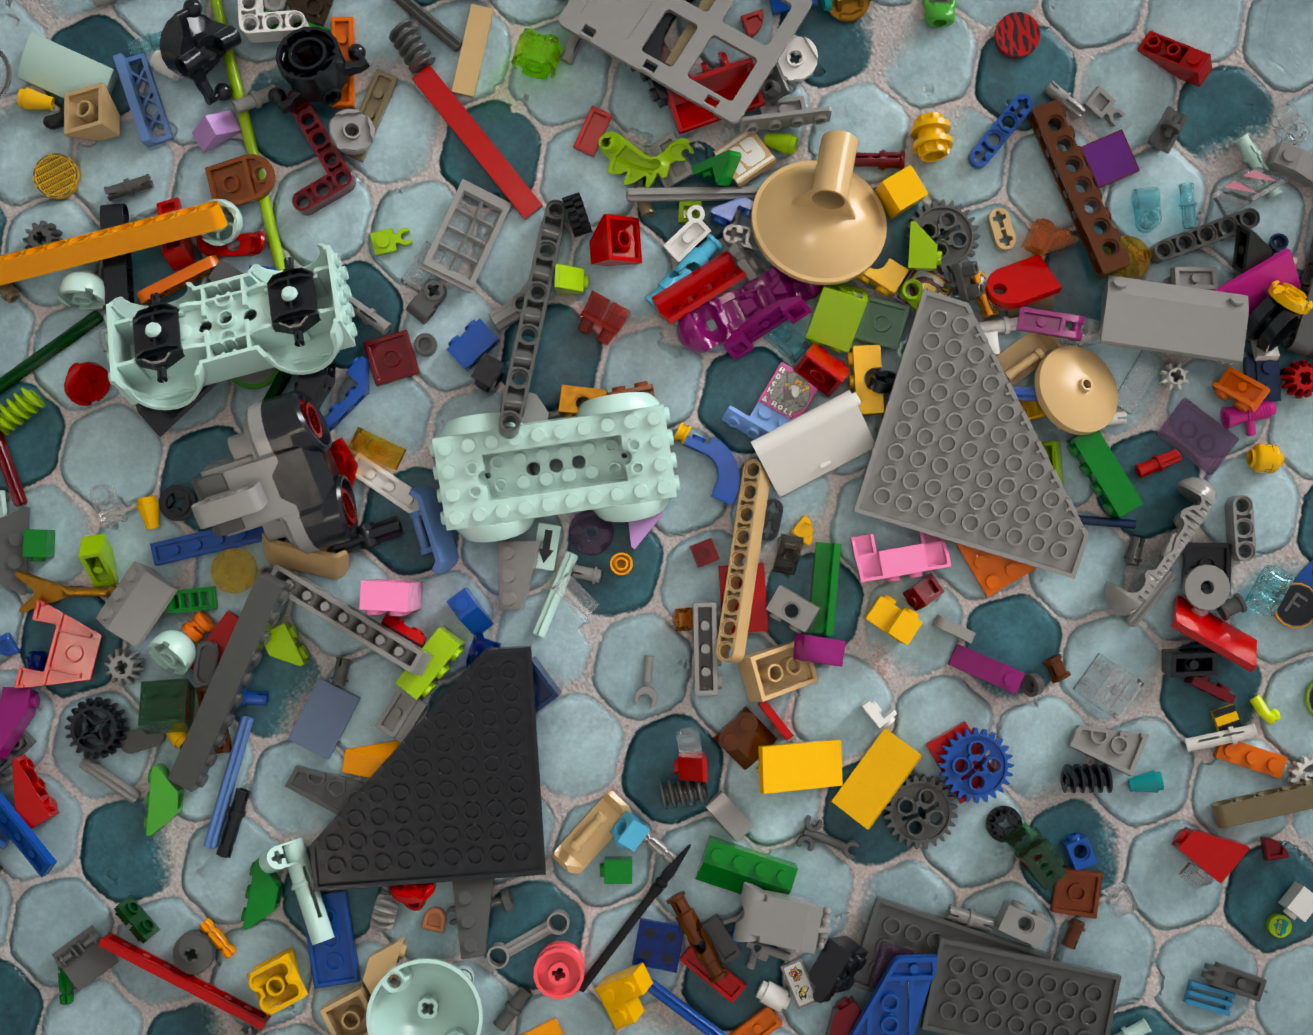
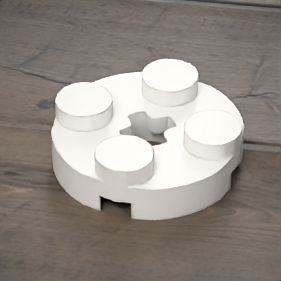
(807, 62)

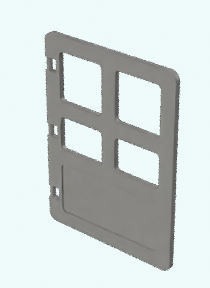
(627, 25)

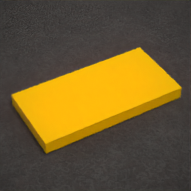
(800, 766)
(876, 778)

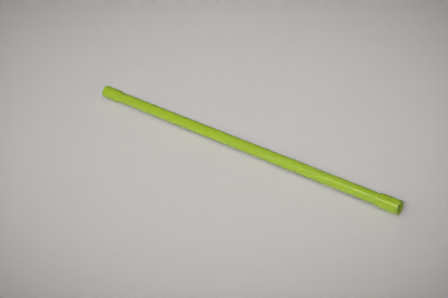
(250, 142)

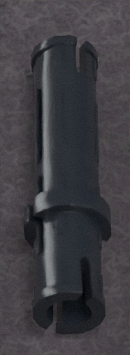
(235, 815)

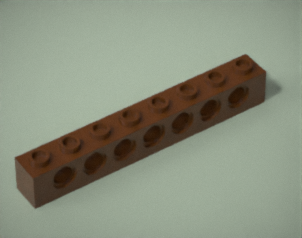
(1075, 201)

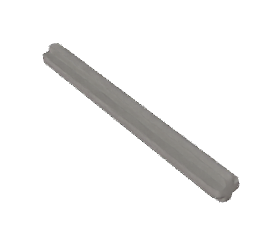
(690, 194)

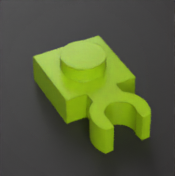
(386, 241)

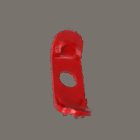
(250, 245)

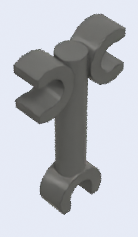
(811, 833)

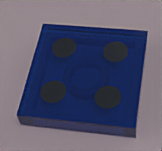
(658, 945)

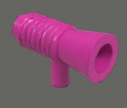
(1233, 416)

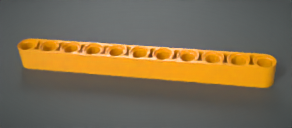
(111, 242)

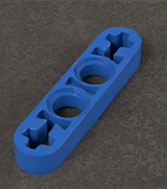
(1000, 131)

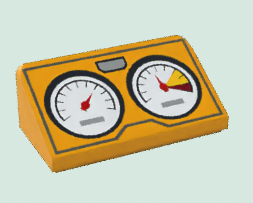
(986, 306)

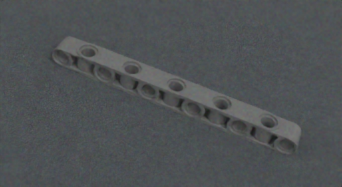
(532, 319)

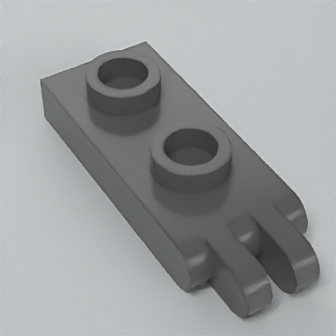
(1235, 980)

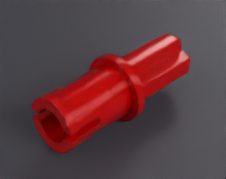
(1157, 463)

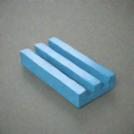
(1227, 1002)

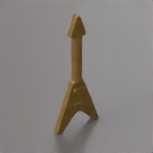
(51, 591)

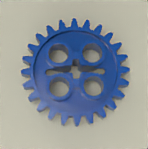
(990, 780)

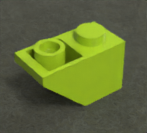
(286, 646)

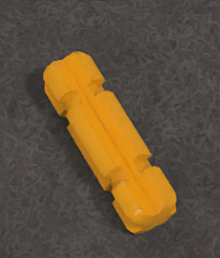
(217, 938)

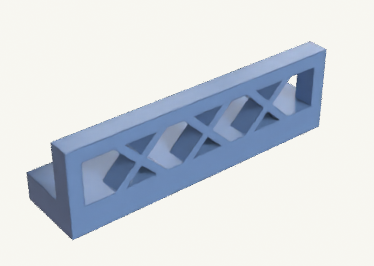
(135, 101)

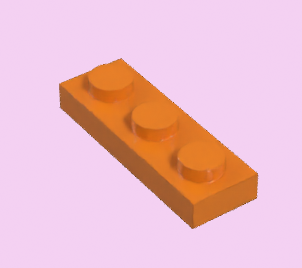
(1252, 758)

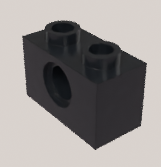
(489, 373)
(1189, 662)

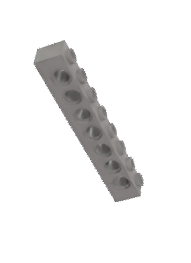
(354, 622)

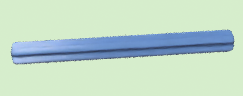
(228, 782)

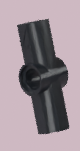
(372, 534)

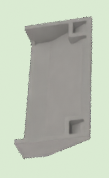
(1174, 319)

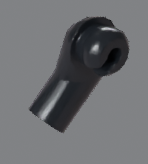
(56, 120)

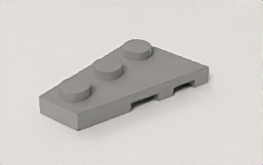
(515, 571)
(1111, 747)

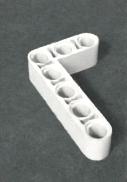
(265, 20)

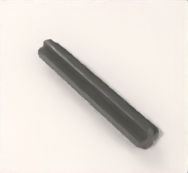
(431, 23)

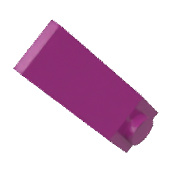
(986, 669)
(16, 713)

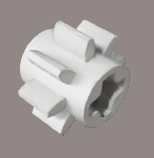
(1179, 374)

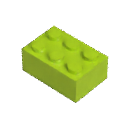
(445, 647)

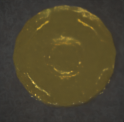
(234, 570)

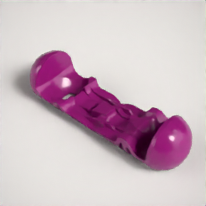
(736, 307)

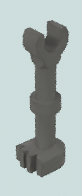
(505, 899)

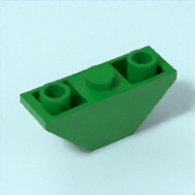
(262, 895)

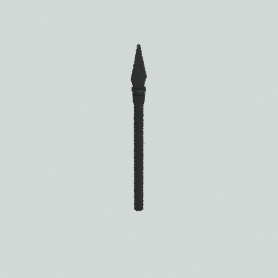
(654, 891)

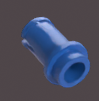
(255, 698)

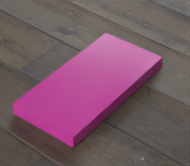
(1258, 279)

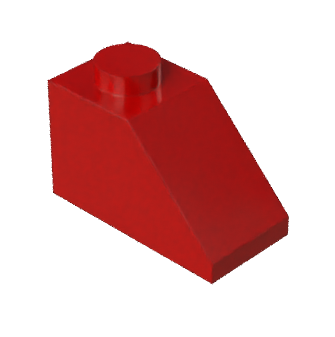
(691, 767)

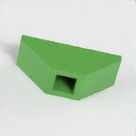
(163, 800)

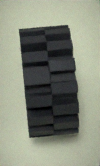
(577, 214)

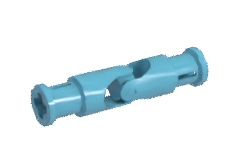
(698, 257)

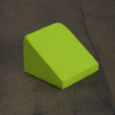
(684, 206)

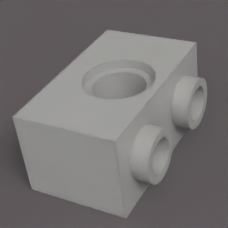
(806, 610)
(1032, 933)

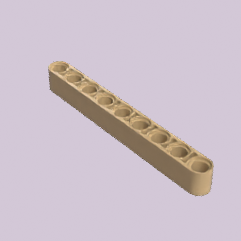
(748, 571)

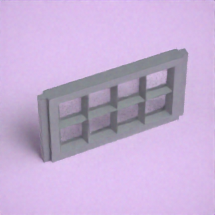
(466, 236)

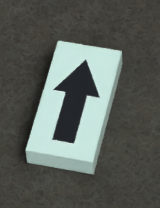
(547, 554)

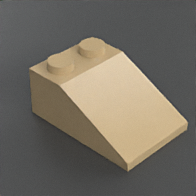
(774, 672)

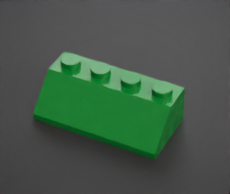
(731, 864)

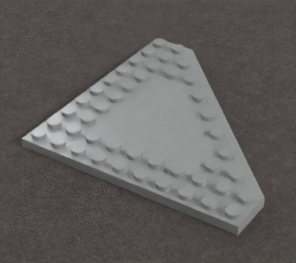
(962, 452)

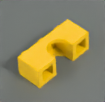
(886, 278)
(862, 360)

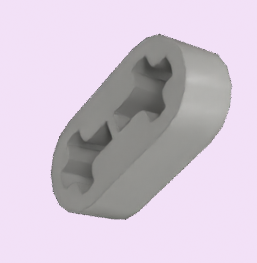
(954, 629)

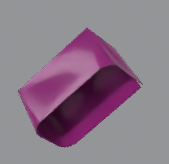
(819, 650)

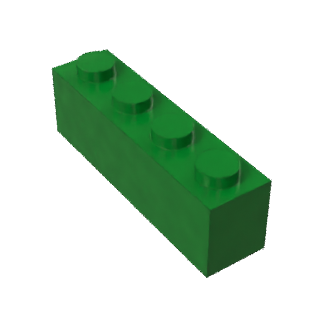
(1105, 474)

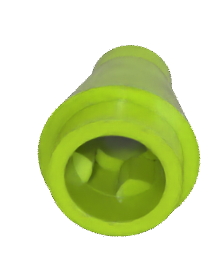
(781, 142)

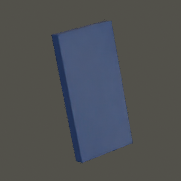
(335, 959)

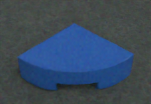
(8, 645)

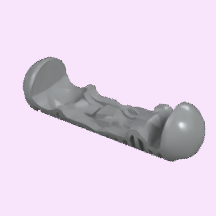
(1187, 522)

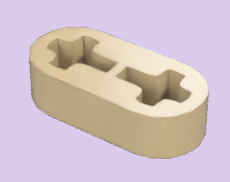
(996, 231)

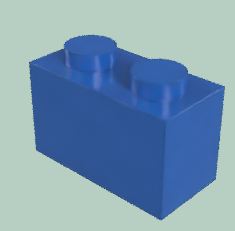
(472, 344)

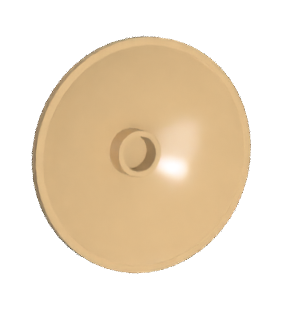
(820, 216)

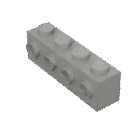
(704, 648)

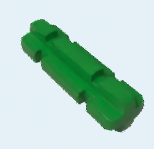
(65, 988)

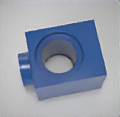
(1085, 858)

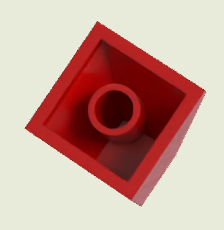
(616, 241)

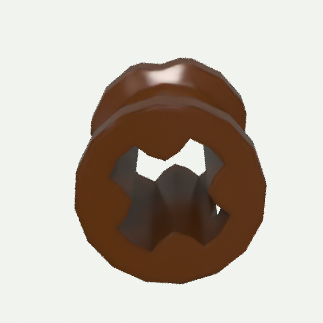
(1056, 668)

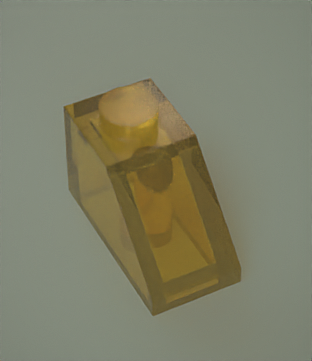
(377, 448)

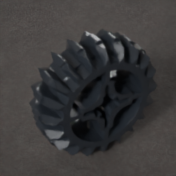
(103, 735)

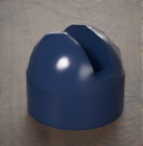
(1281, 240)

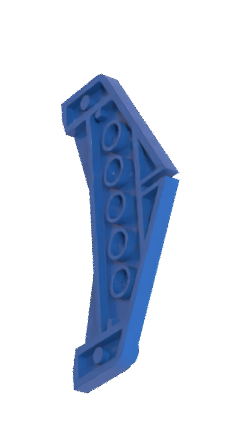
(898, 997)

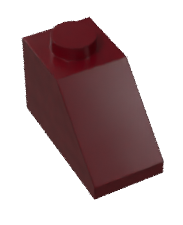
(843, 1016)

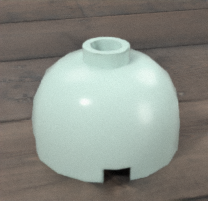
(231, 230)
(82, 289)
(173, 650)

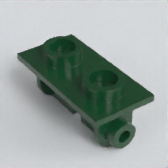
(142, 925)

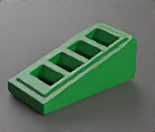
(212, 599)

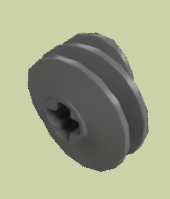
(184, 956)

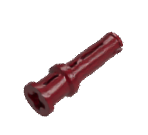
(881, 160)

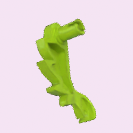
(628, 158)

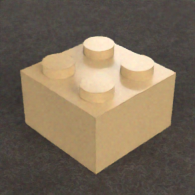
(347, 1012)

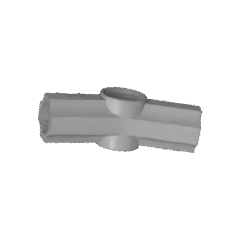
(509, 313)

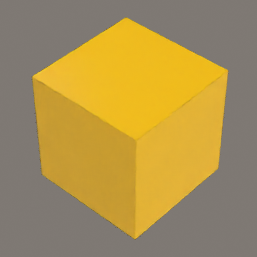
(901, 192)

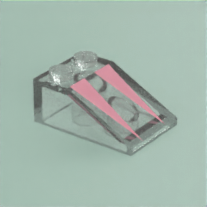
(1246, 189)

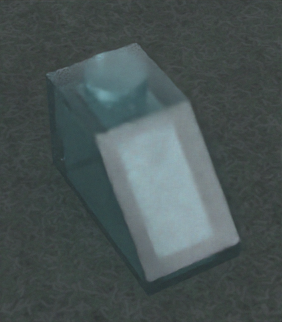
(787, 341)

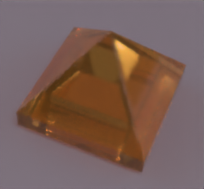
(682, 619)

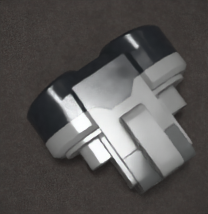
(279, 479)

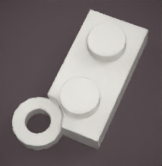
(688, 236)

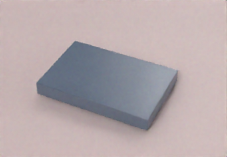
(324, 718)

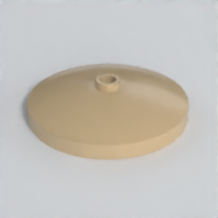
(1076, 390)

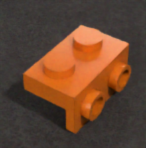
(1241, 389)

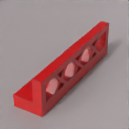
(697, 287)

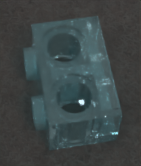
(1269, 590)

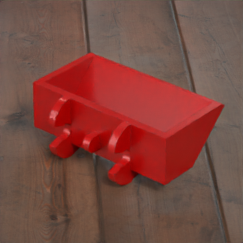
(724, 81)

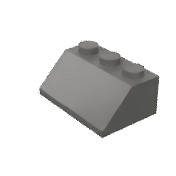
(136, 604)

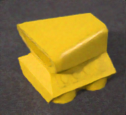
(277, 982)

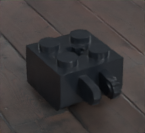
(836, 967)

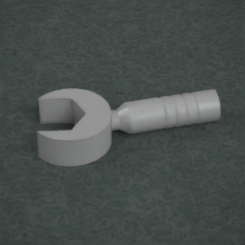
(647, 679)

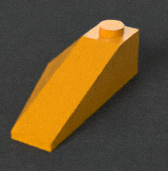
(367, 759)

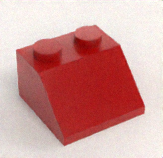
(822, 370)

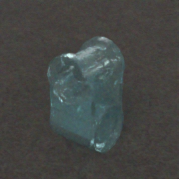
(1146, 204)

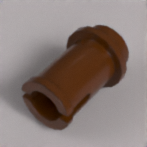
(1073, 933)

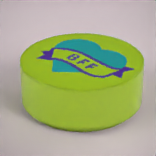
(1278, 925)

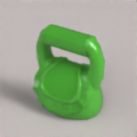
(939, 14)

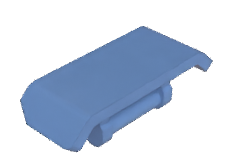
(441, 540)

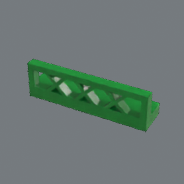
(825, 586)

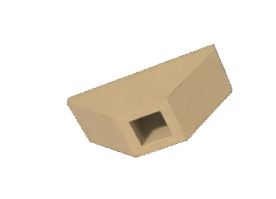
(382, 960)

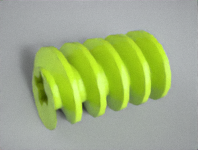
(19, 409)

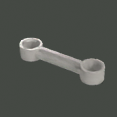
(527, 938)

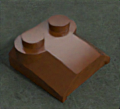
(743, 736)

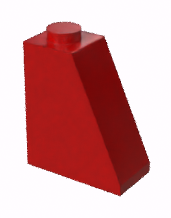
(1210, 852)

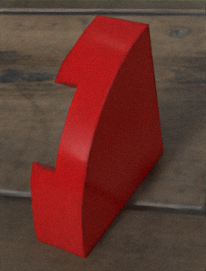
(752, 22)

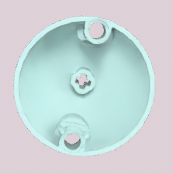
(401, 1009)

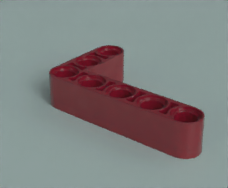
(323, 152)

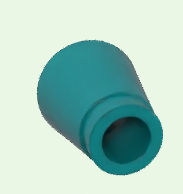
(1146, 782)

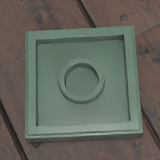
(883, 323)

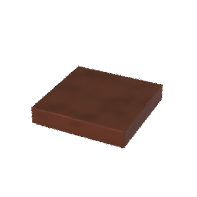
(1077, 893)

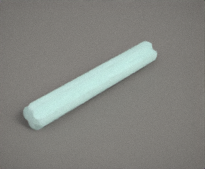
(552, 600)

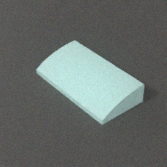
(61, 69)

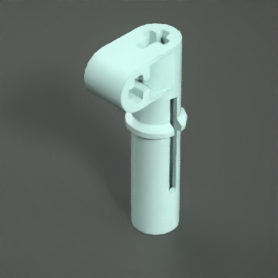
(300, 872)

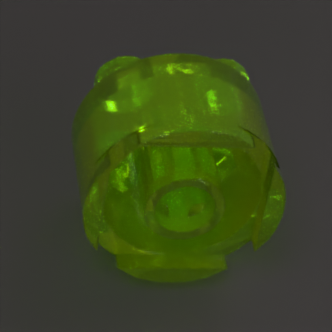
(537, 54)

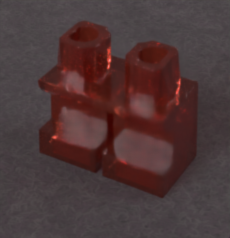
(594, 313)

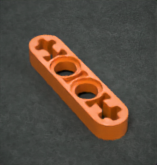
(177, 280)

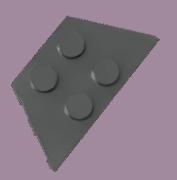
(11, 549)

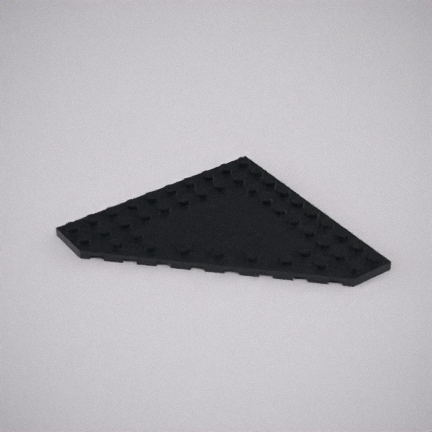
(452, 795)

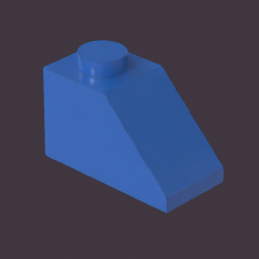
(470, 611)

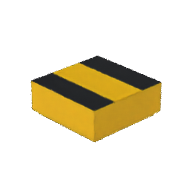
(1225, 717)

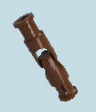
(691, 926)

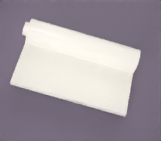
(814, 443)

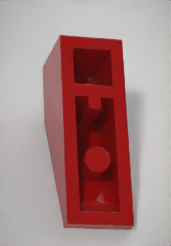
(180, 252)

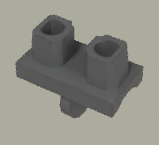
(776, 85)
(1167, 130)
(960, 281)

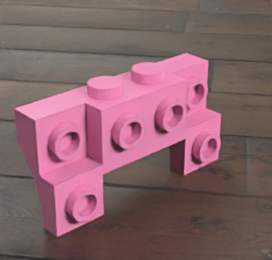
(898, 561)

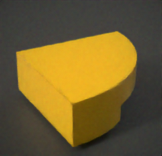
(804, 529)

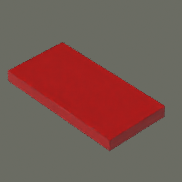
(1214, 634)

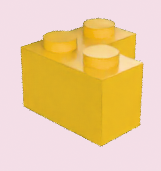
(895, 622)
(621, 992)

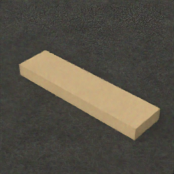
(472, 51)

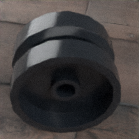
(1270, 324)

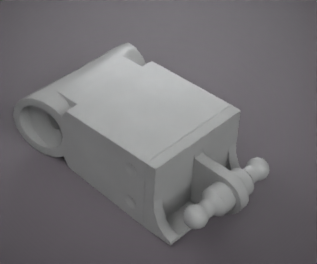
(781, 920)

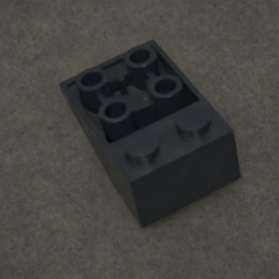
(317, 384)

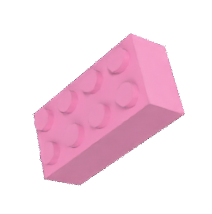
(391, 596)

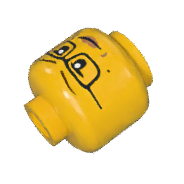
(1264, 458)

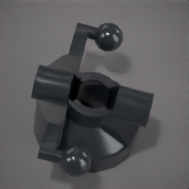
(194, 45)
(314, 68)

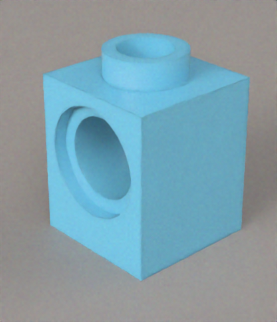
(629, 831)

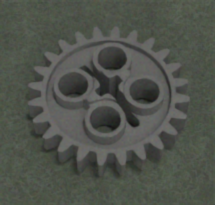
(932, 219)
(927, 830)

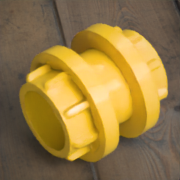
(931, 137)

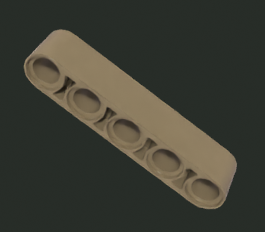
(1264, 804)

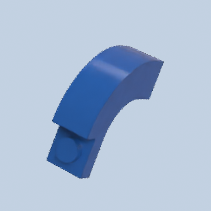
(726, 464)

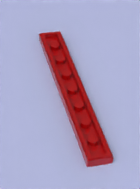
(477, 142)
(184, 981)

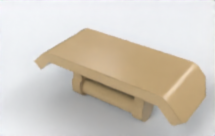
(1025, 355)
(318, 563)
(590, 834)

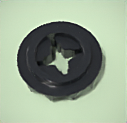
(167, 500)
(998, 815)

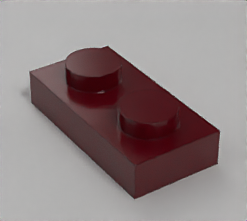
(1218, 691)

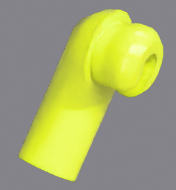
(1263, 711)

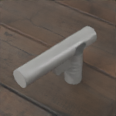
(763, 953)

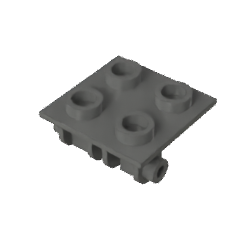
(84, 959)

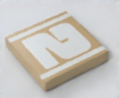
(754, 157)

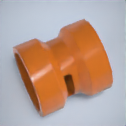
(198, 626)

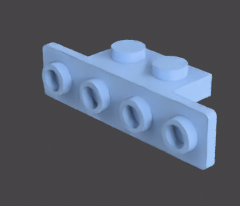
(761, 421)

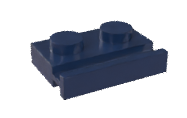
(1266, 373)

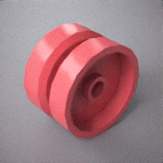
(559, 983)

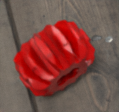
(1292, 379)

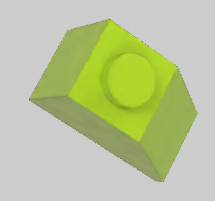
(922, 250)
(570, 280)
(98, 560)

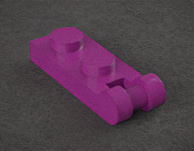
(1049, 323)

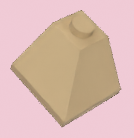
(91, 114)

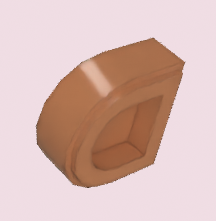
(435, 919)

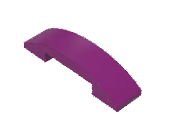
(763, 322)

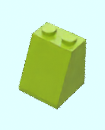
(837, 316)

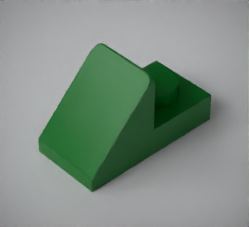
(720, 166)

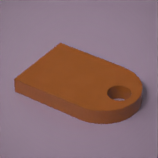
(239, 181)

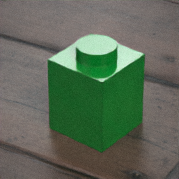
(38, 544)
(616, 870)

